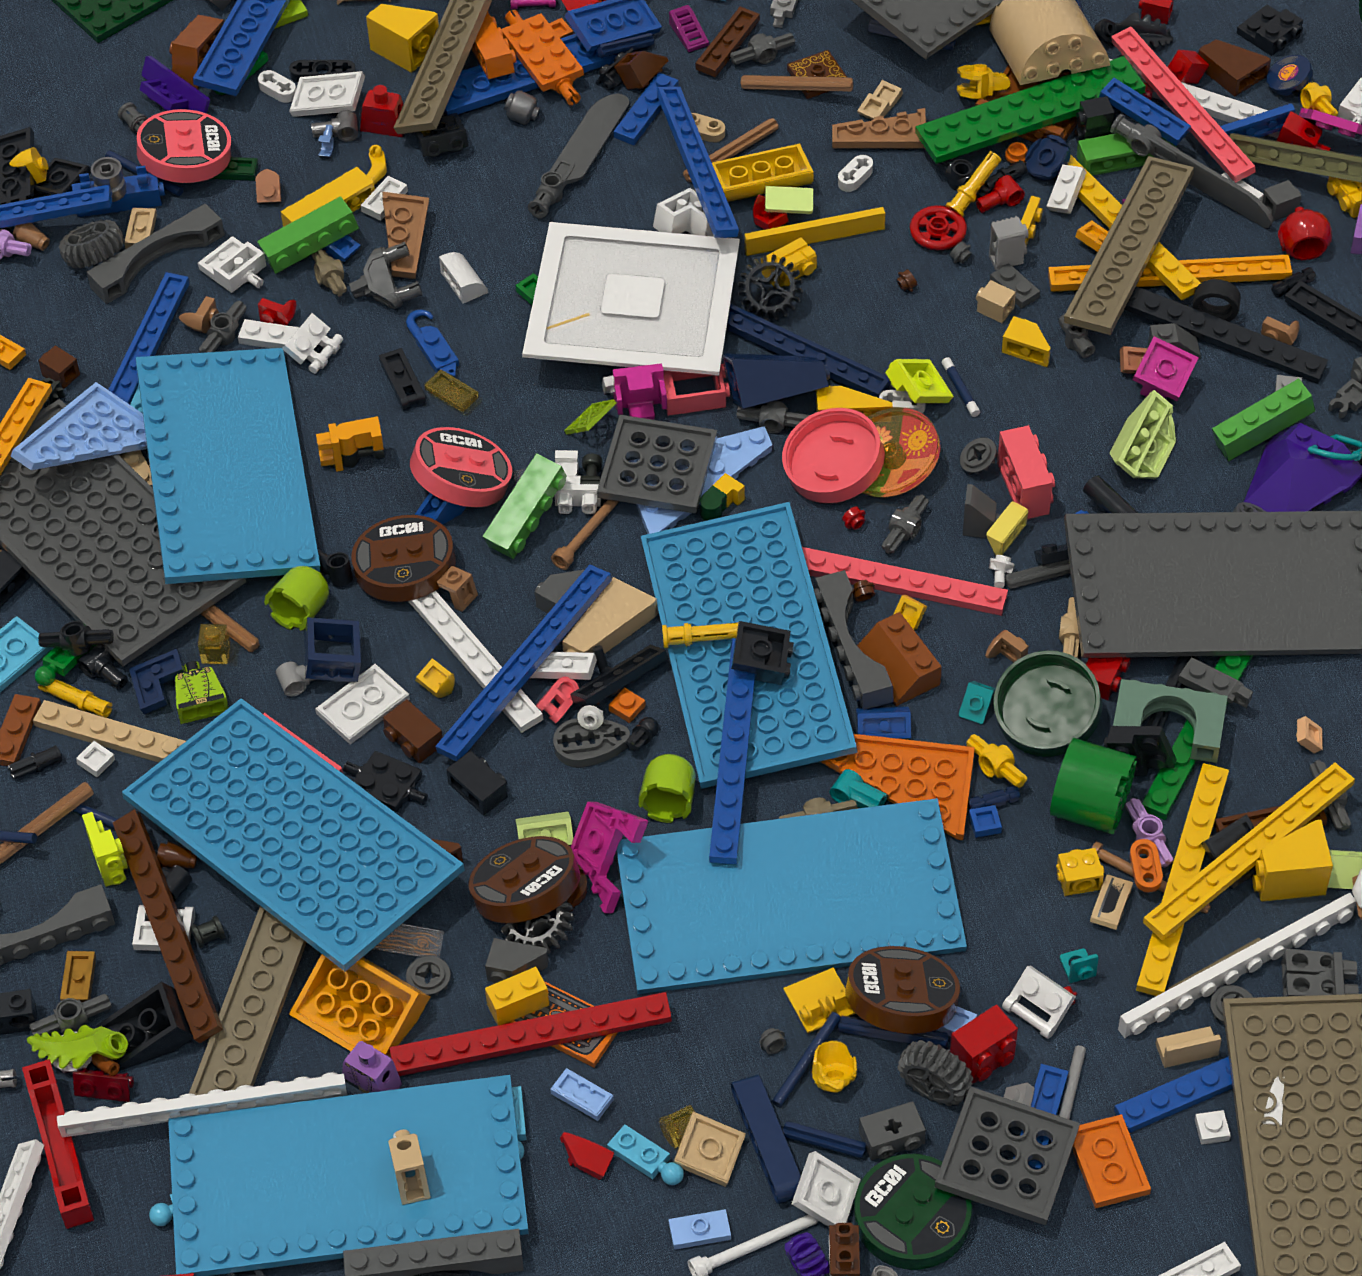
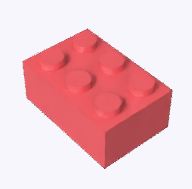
(1025, 471)

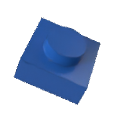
(985, 821)

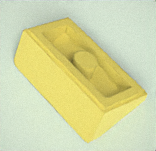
(1007, 527)

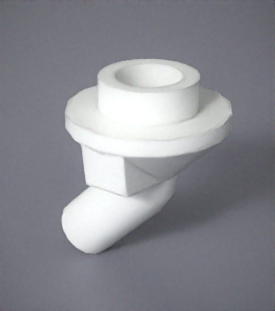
(1001, 565)
(590, 717)

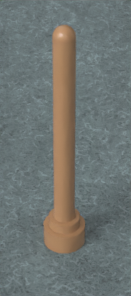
(564, 556)

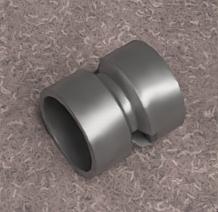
(109, 171)

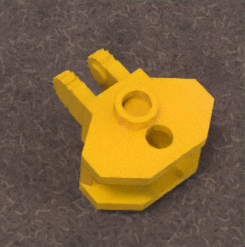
(982, 81)

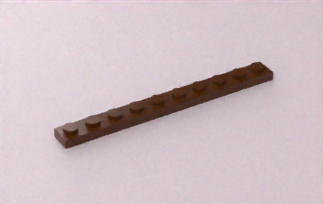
(167, 927)

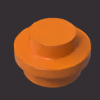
(1016, 152)

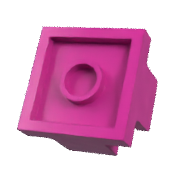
(1164, 369)
(639, 390)

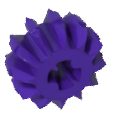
(806, 1256)

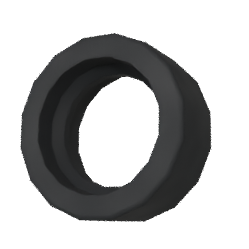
(1218, 289)

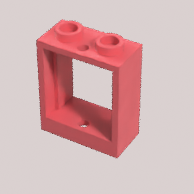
(695, 401)

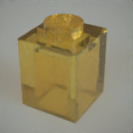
(214, 643)

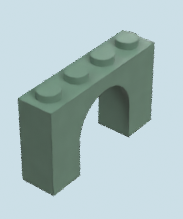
(1201, 709)

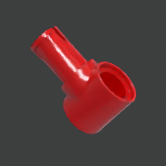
(1005, 191)

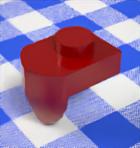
(767, 219)
(276, 313)

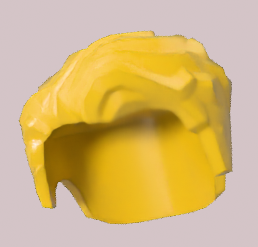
(833, 1066)

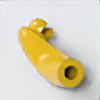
(378, 162)

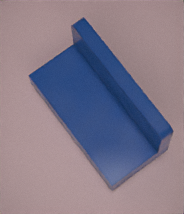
(884, 722)

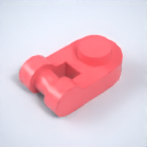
(561, 693)

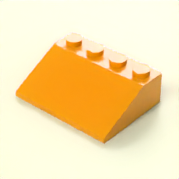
(359, 1005)

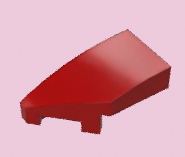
(587, 1155)

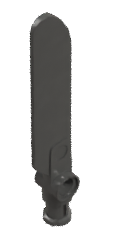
(1148, 140)
(579, 151)

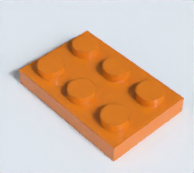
(1109, 1162)

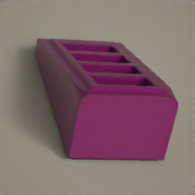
(683, 16)

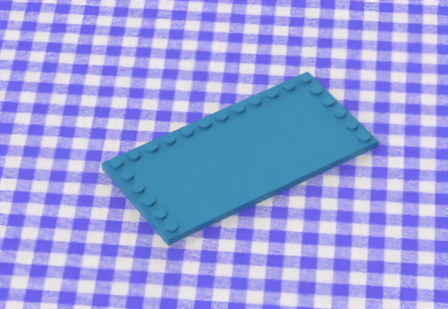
(225, 465)
(757, 574)
(293, 833)
(796, 901)
(322, 1179)

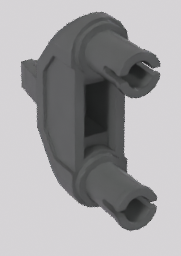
(379, 281)

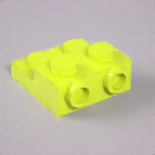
(919, 380)
(106, 850)

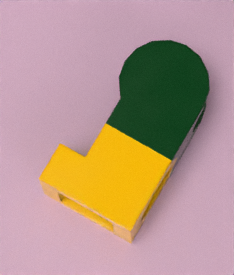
(720, 496)

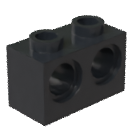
(17, 1011)

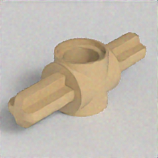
(1069, 630)

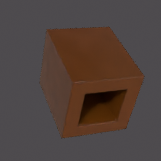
(59, 366)

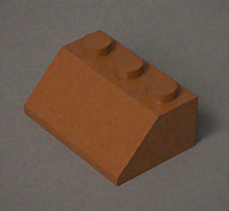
(905, 657)

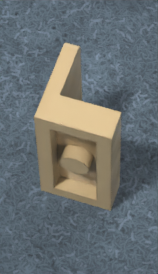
(1188, 1046)

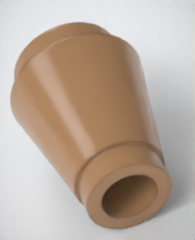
(31, 235)

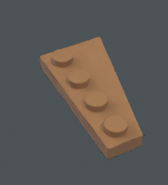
(880, 132)
(405, 222)

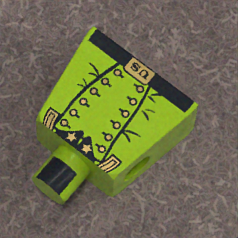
(198, 693)

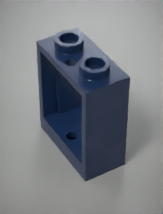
(319, 664)

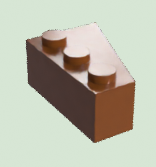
(192, 46)

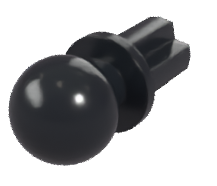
(642, 733)

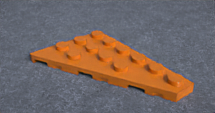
(915, 773)

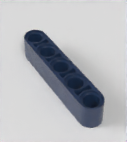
(766, 1137)

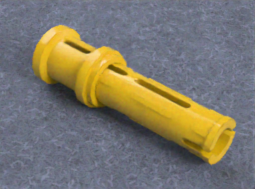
(967, 192)
(688, 634)

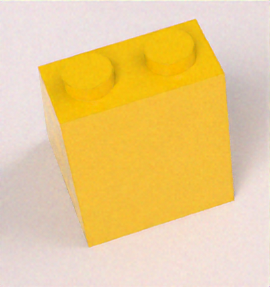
(401, 34)
(1294, 865)

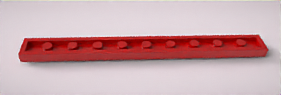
(531, 1034)

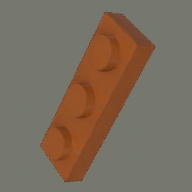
(17, 727)

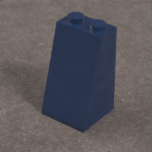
(767, 378)

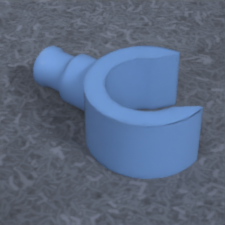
(327, 142)

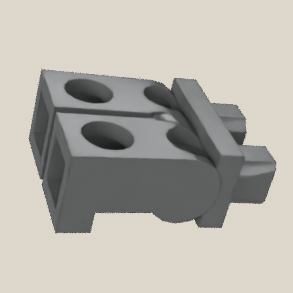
(1317, 973)

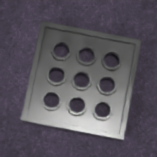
(667, 475)
(1016, 1171)

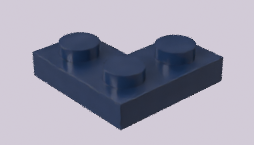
(150, 677)

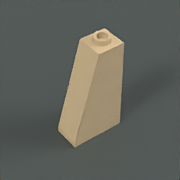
(611, 618)

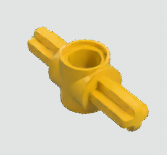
(1317, 98)
(997, 761)

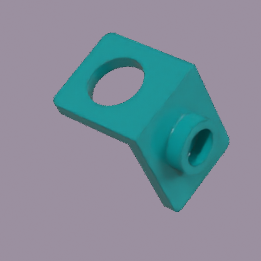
(976, 702)
(1080, 968)

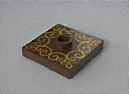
(816, 65)

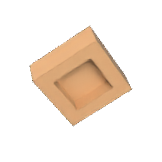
(1309, 734)

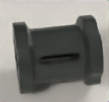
(208, 931)

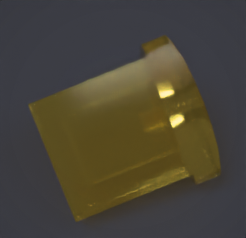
(674, 1125)

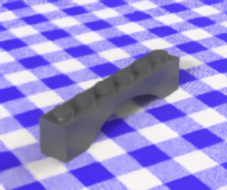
(194, 229)
(869, 678)
(82, 915)
(483, 1252)

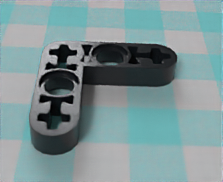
(315, 65)

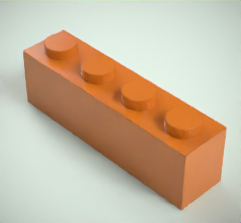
(493, 50)

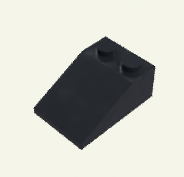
(151, 1025)

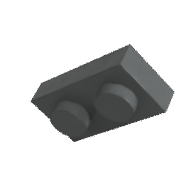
(1012, 279)

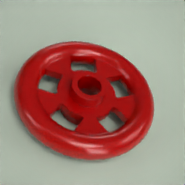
(938, 227)

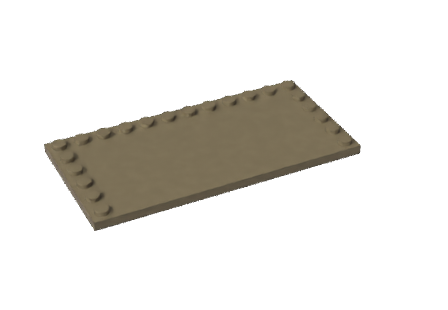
(1307, 1172)

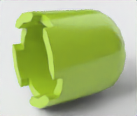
(297, 596)
(667, 788)

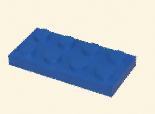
(612, 22)

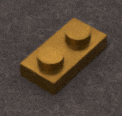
(78, 975)

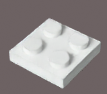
(825, 1190)

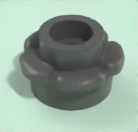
(961, 252)
(772, 1041)

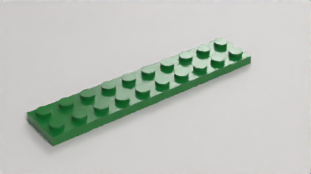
(1020, 111)

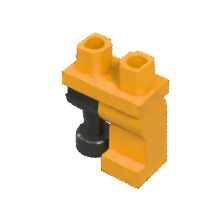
(349, 442)

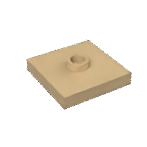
(709, 1149)

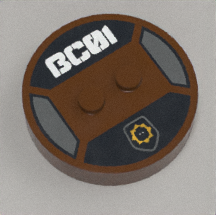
(402, 557)
(524, 879)
(902, 989)

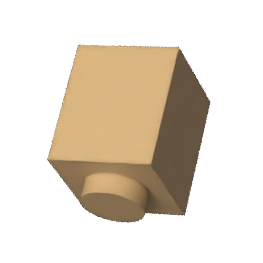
(995, 301)

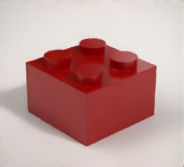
(985, 1043)

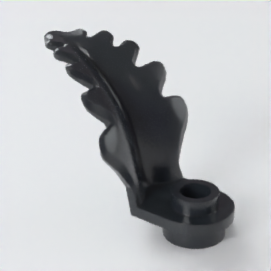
(1148, 31)

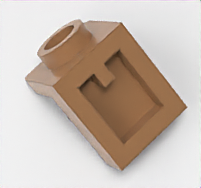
(460, 586)

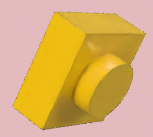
(911, 610)

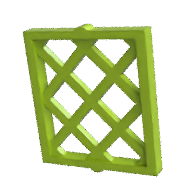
(590, 417)

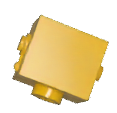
(1080, 871)

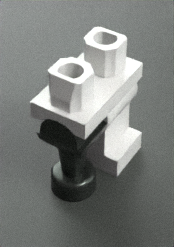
(578, 489)

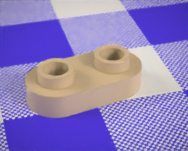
(709, 128)

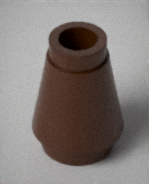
(172, 854)

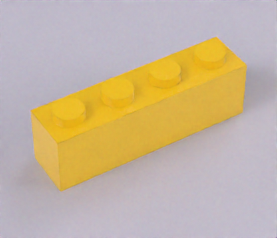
(351, 186)

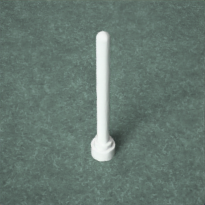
(703, 1266)

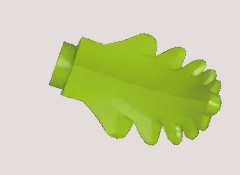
(79, 1046)

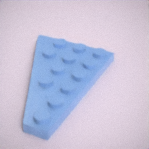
(85, 429)
(730, 456)

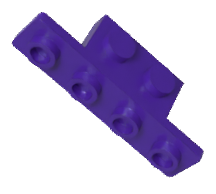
(170, 89)

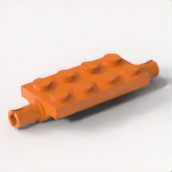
(543, 54)

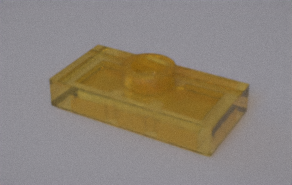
(451, 390)

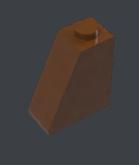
(1234, 66)

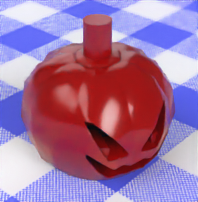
(1305, 234)

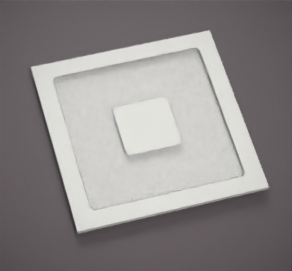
(632, 298)

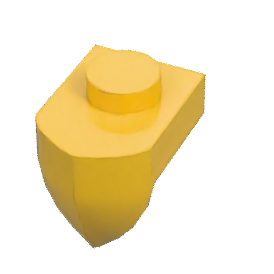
(33, 161)
(436, 679)

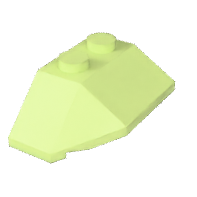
(1146, 438)

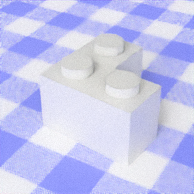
(682, 214)

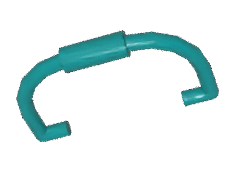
(1356, 455)

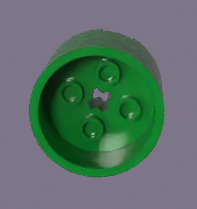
(1093, 785)

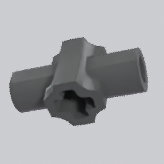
(1077, 338)

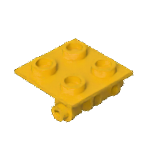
(817, 998)

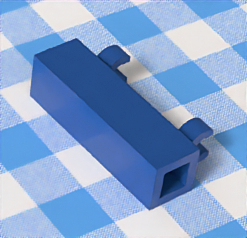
(141, 192)

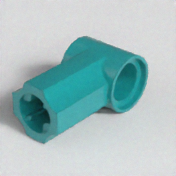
(851, 787)

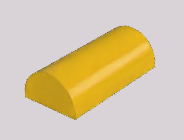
(751, 173)

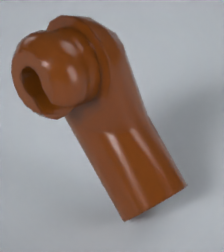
(105, 1064)

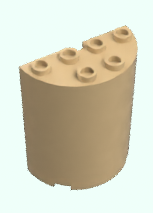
(1046, 38)

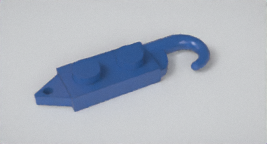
(432, 344)

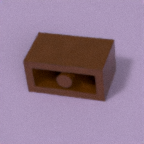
(412, 731)

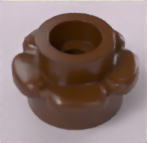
(906, 280)
(863, 590)

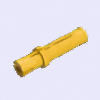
(83, 699)

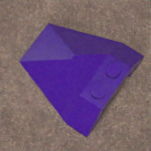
(1298, 480)

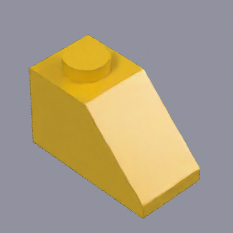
(1026, 341)

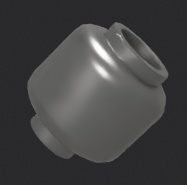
(521, 107)

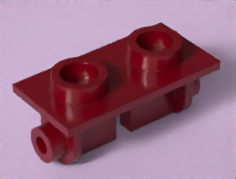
(97, 1085)

